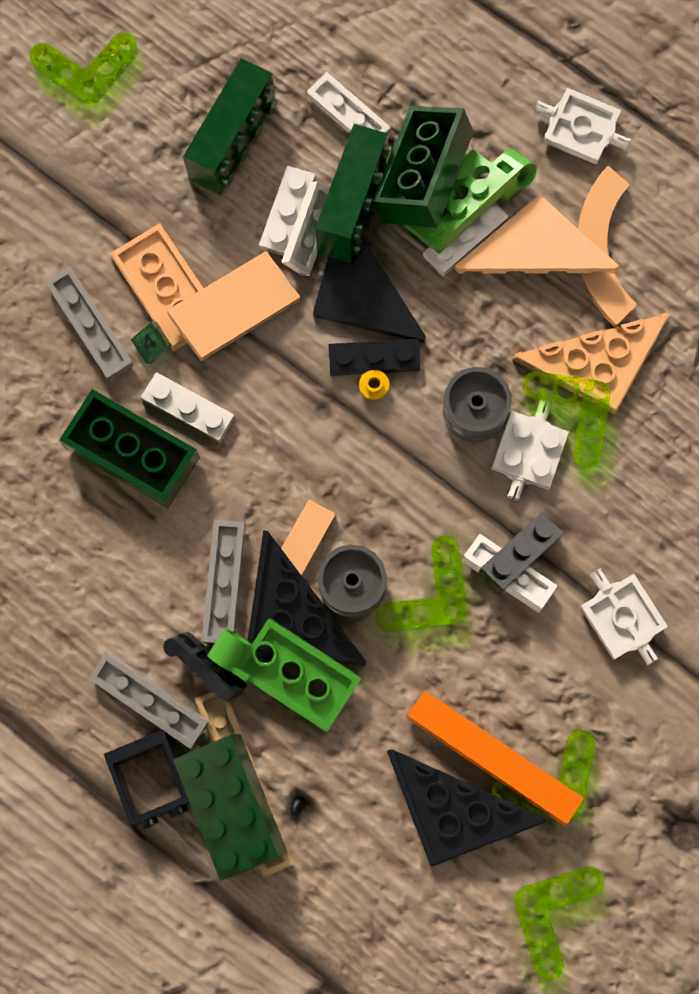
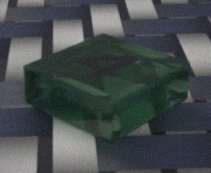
(151, 342)

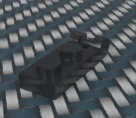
(194, 655)

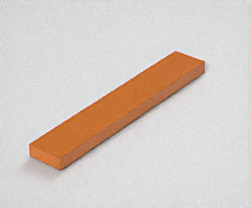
(495, 758)

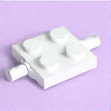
(581, 126)
(529, 450)
(623, 617)

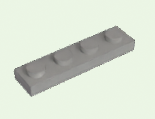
(89, 323)
(223, 579)
(149, 700)

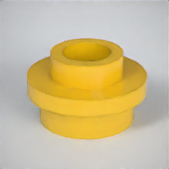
(371, 393)

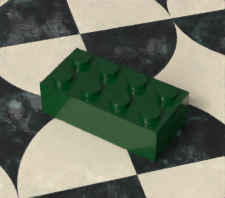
(230, 127)
(423, 166)
(351, 194)
(130, 448)
(230, 806)

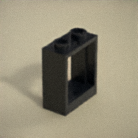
(134, 750)

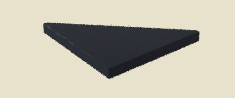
(364, 298)
(292, 603)
(455, 814)

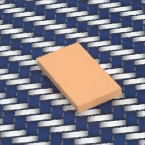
(157, 277)
(233, 306)

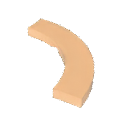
(594, 223)

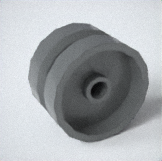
(493, 401)
(355, 600)

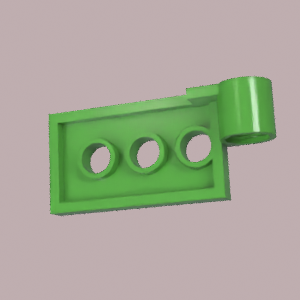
(506, 176)
(241, 659)

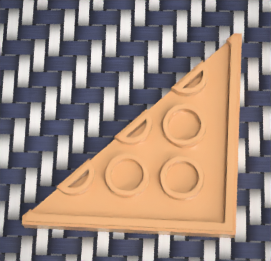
(537, 242)
(602, 355)

